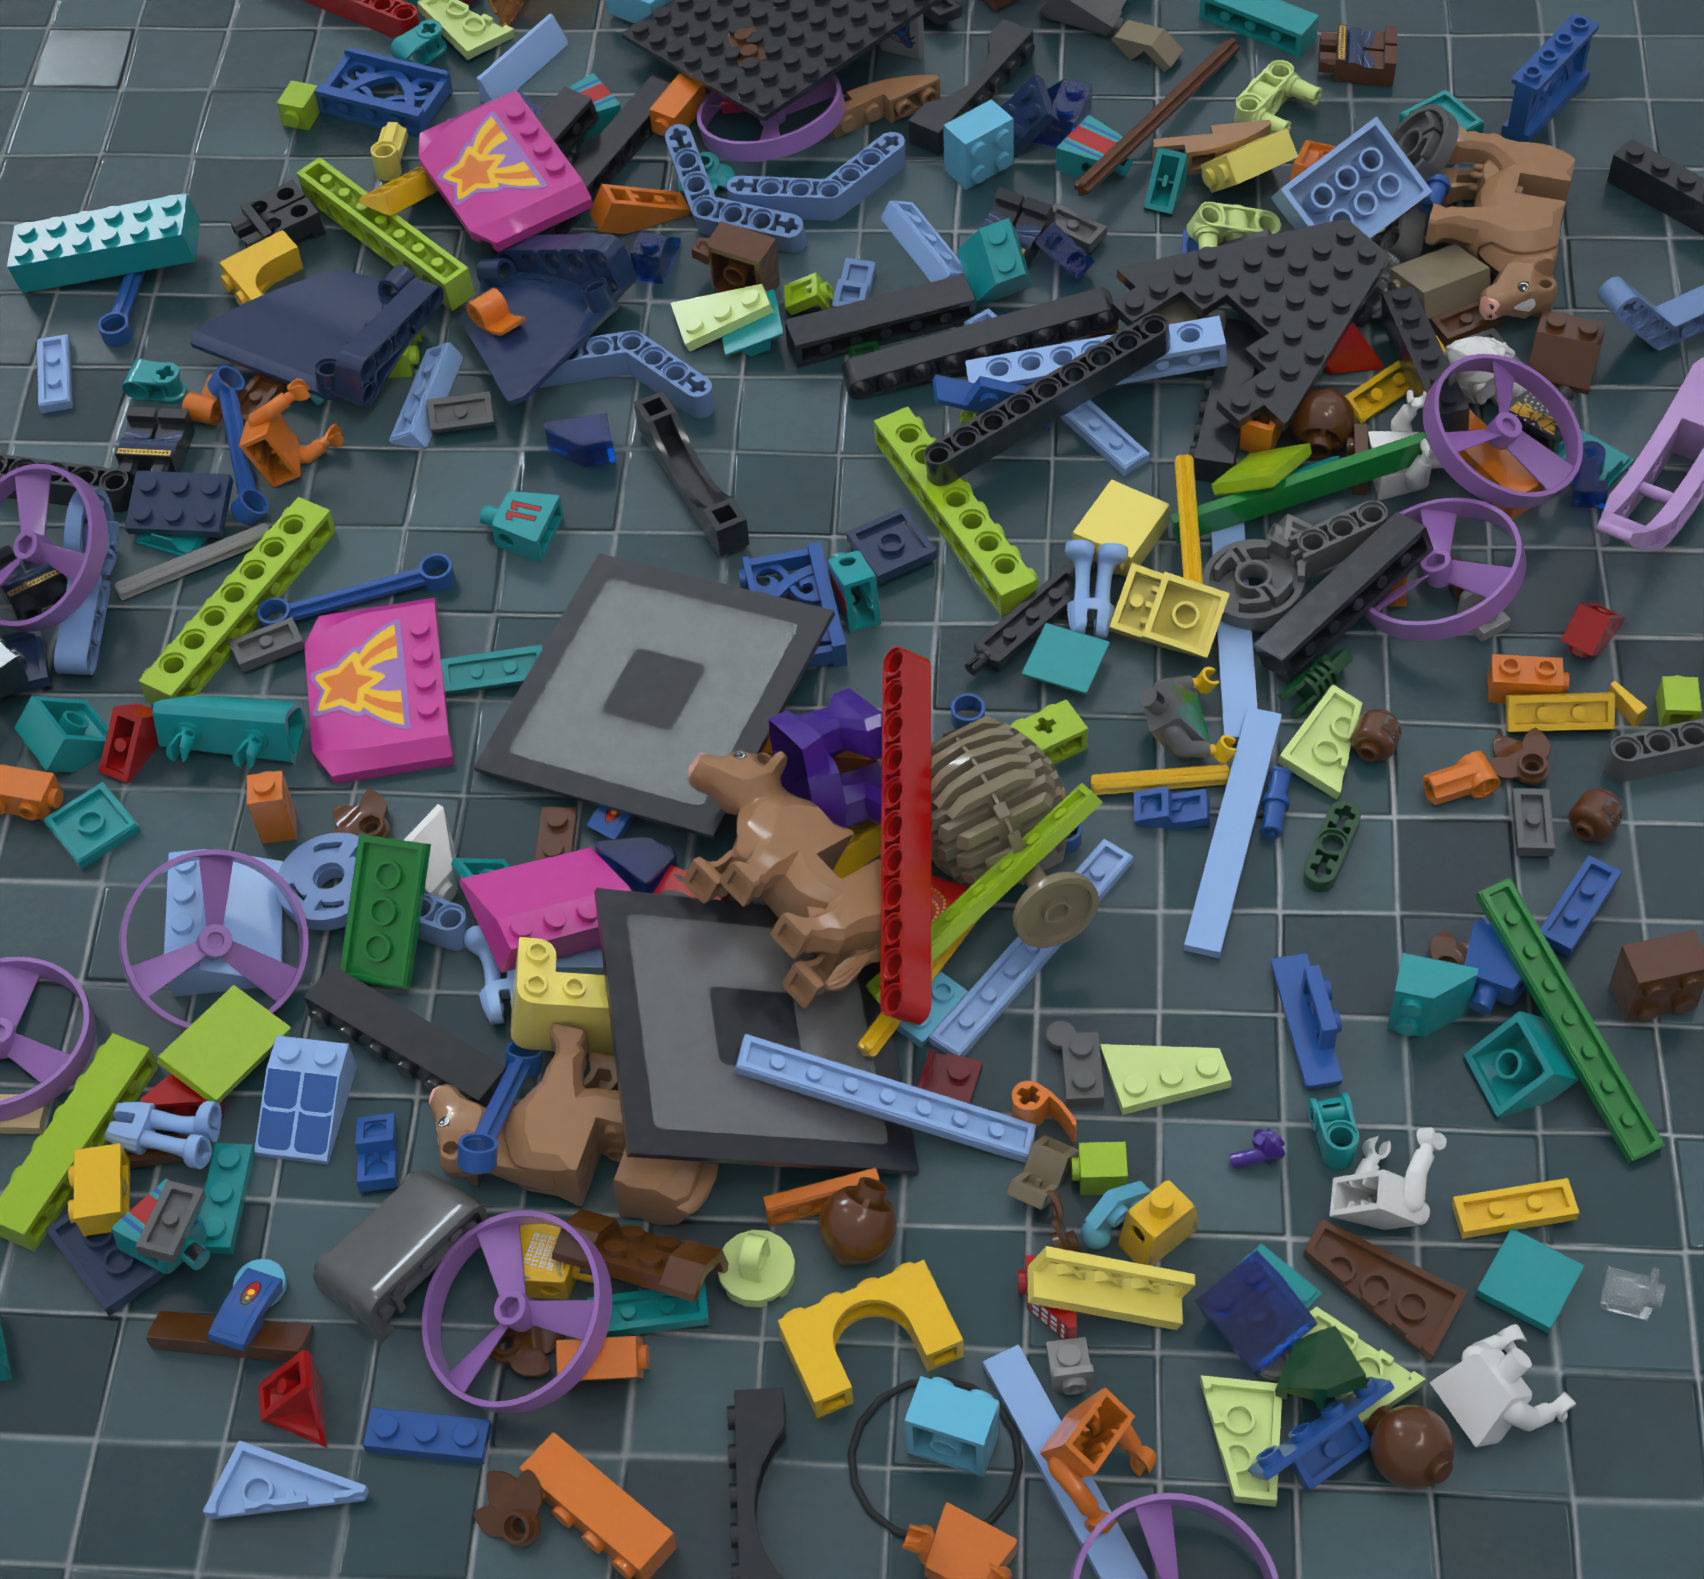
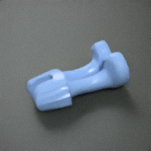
(1108, 558)
(495, 987)
(140, 1120)

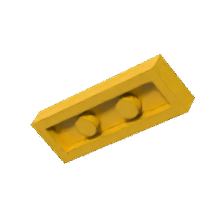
(1560, 711)
(1515, 1208)

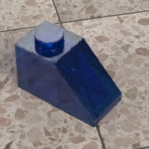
(653, 256)
(582, 439)
(638, 861)

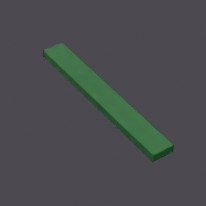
(1306, 485)
(1569, 1021)

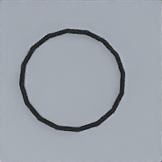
(896, 1390)

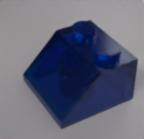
(1071, 106)
(1256, 1312)

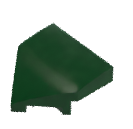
(1321, 1368)

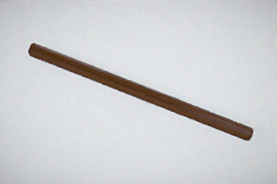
(1156, 117)

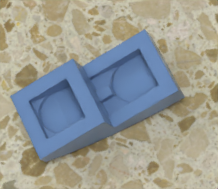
(855, 281)

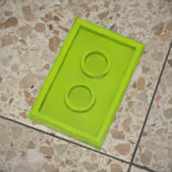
(1261, 469)
(223, 1045)

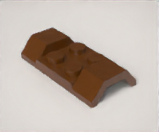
(640, 1256)

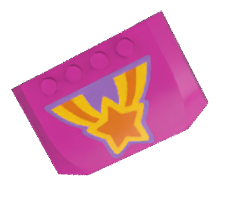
(502, 172)
(377, 692)

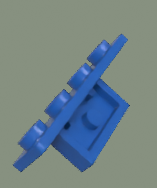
(973, 396)
(1309, 1019)
(1325, 1444)

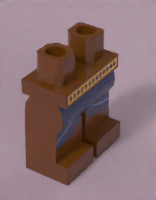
(1359, 55)

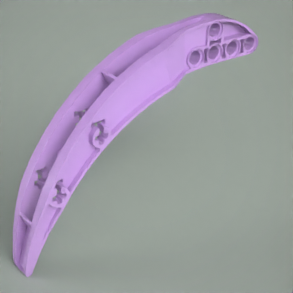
(1680, 433)

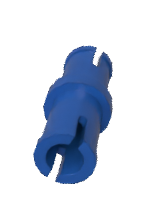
(1275, 802)

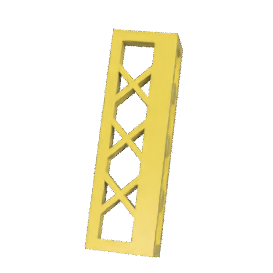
(1109, 1290)

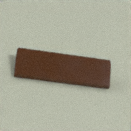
(190, 1334)

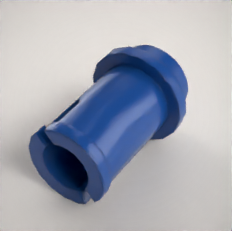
(1440, 187)

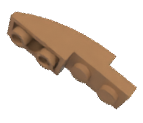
(886, 98)
(1221, 140)

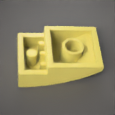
(1169, 611)

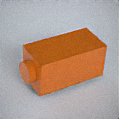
(677, 104)
(1525, 676)
(28, 792)
(271, 807)
(617, 1360)

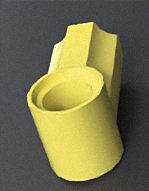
(389, 151)

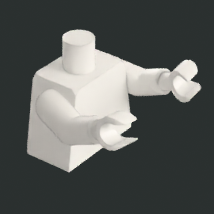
(1418, 474)
(1384, 1198)
(1490, 1395)

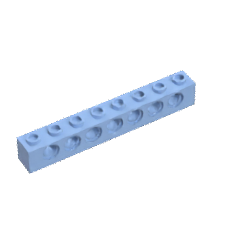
(1193, 348)

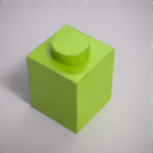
(298, 105)
(1678, 700)
(1100, 1167)

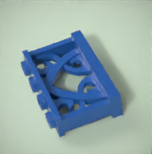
(375, 70)
(1550, 79)
(810, 573)

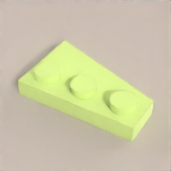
(463, 28)
(719, 314)
(1323, 742)
(1162, 1074)
(1374, 1363)
(1244, 1424)

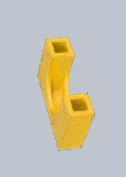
(260, 266)
(903, 1296)

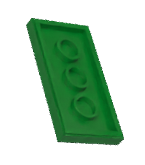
(385, 910)

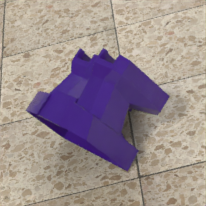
(815, 739)

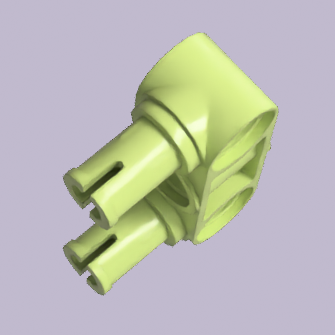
(1270, 91)
(1224, 222)

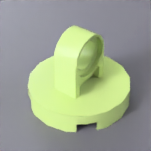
(758, 1268)

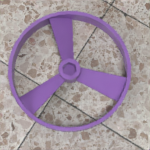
(771, 143)
(1506, 433)
(33, 492)
(1492, 582)
(215, 940)
(46, 1064)
(514, 1310)
(1157, 1524)

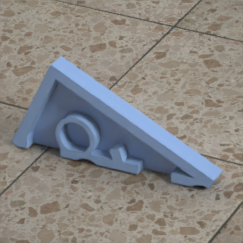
(268, 1482)

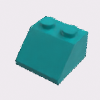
(994, 263)
(62, 732)
(1429, 995)
(1520, 1065)

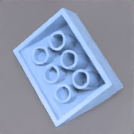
(1358, 180)
(251, 916)

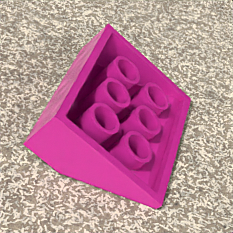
(542, 901)

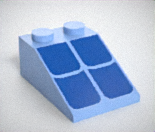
(304, 1099)

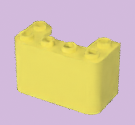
(552, 997)

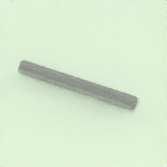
(190, 562)

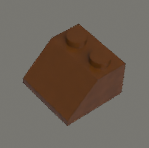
(1567, 349)

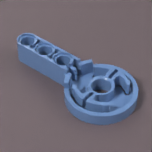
(82, 631)
(334, 857)

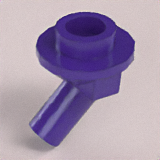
(1266, 1148)

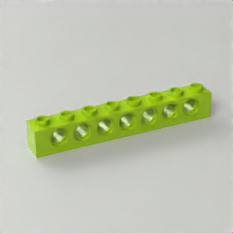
(384, 234)
(956, 514)
(232, 609)

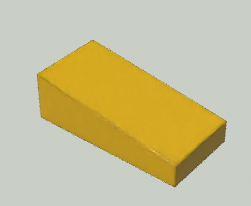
(1627, 704)

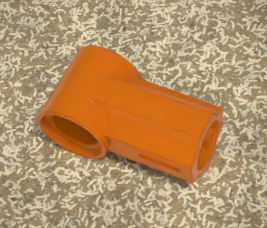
(1469, 776)

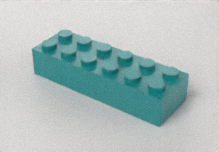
(104, 243)

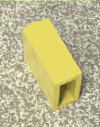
(1248, 161)
(1127, 519)

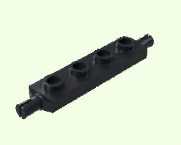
(1025, 621)

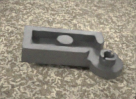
(1080, 1063)

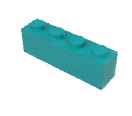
(1265, 21)

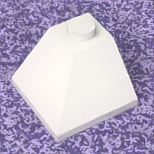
(440, 875)

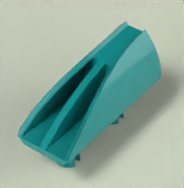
(230, 726)

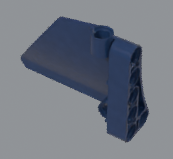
(565, 292)
(329, 330)

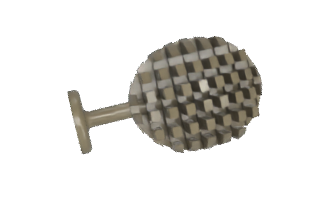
(984, 798)

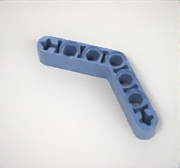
(826, 197)
(783, 226)
(1658, 324)
(645, 360)

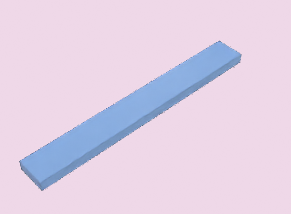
(1097, 429)
(1234, 654)
(1232, 833)
(1017, 965)
(885, 1098)
(1036, 1421)

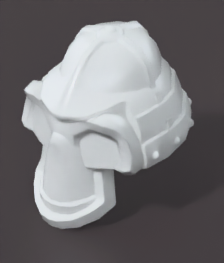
(1479, 385)

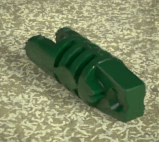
(1316, 681)

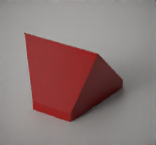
(1353, 354)
(294, 1399)

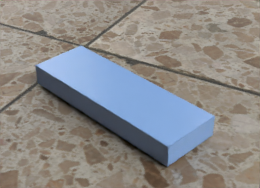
(54, 374)

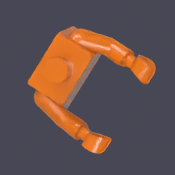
(273, 444)
(1084, 1443)
(962, 1547)

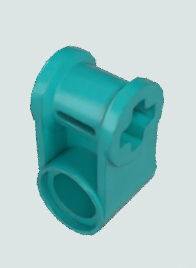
(420, 46)
(152, 380)
(1332, 1124)

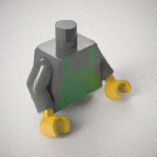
(1178, 720)

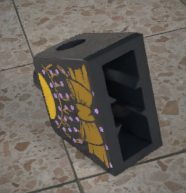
(1537, 420)

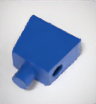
(1496, 975)

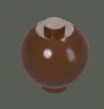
(1324, 422)
(858, 1223)
(1411, 1446)

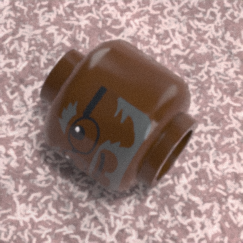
(1376, 735)
(1596, 814)

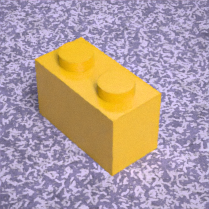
(100, 1188)

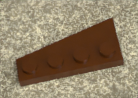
(1392, 1289)

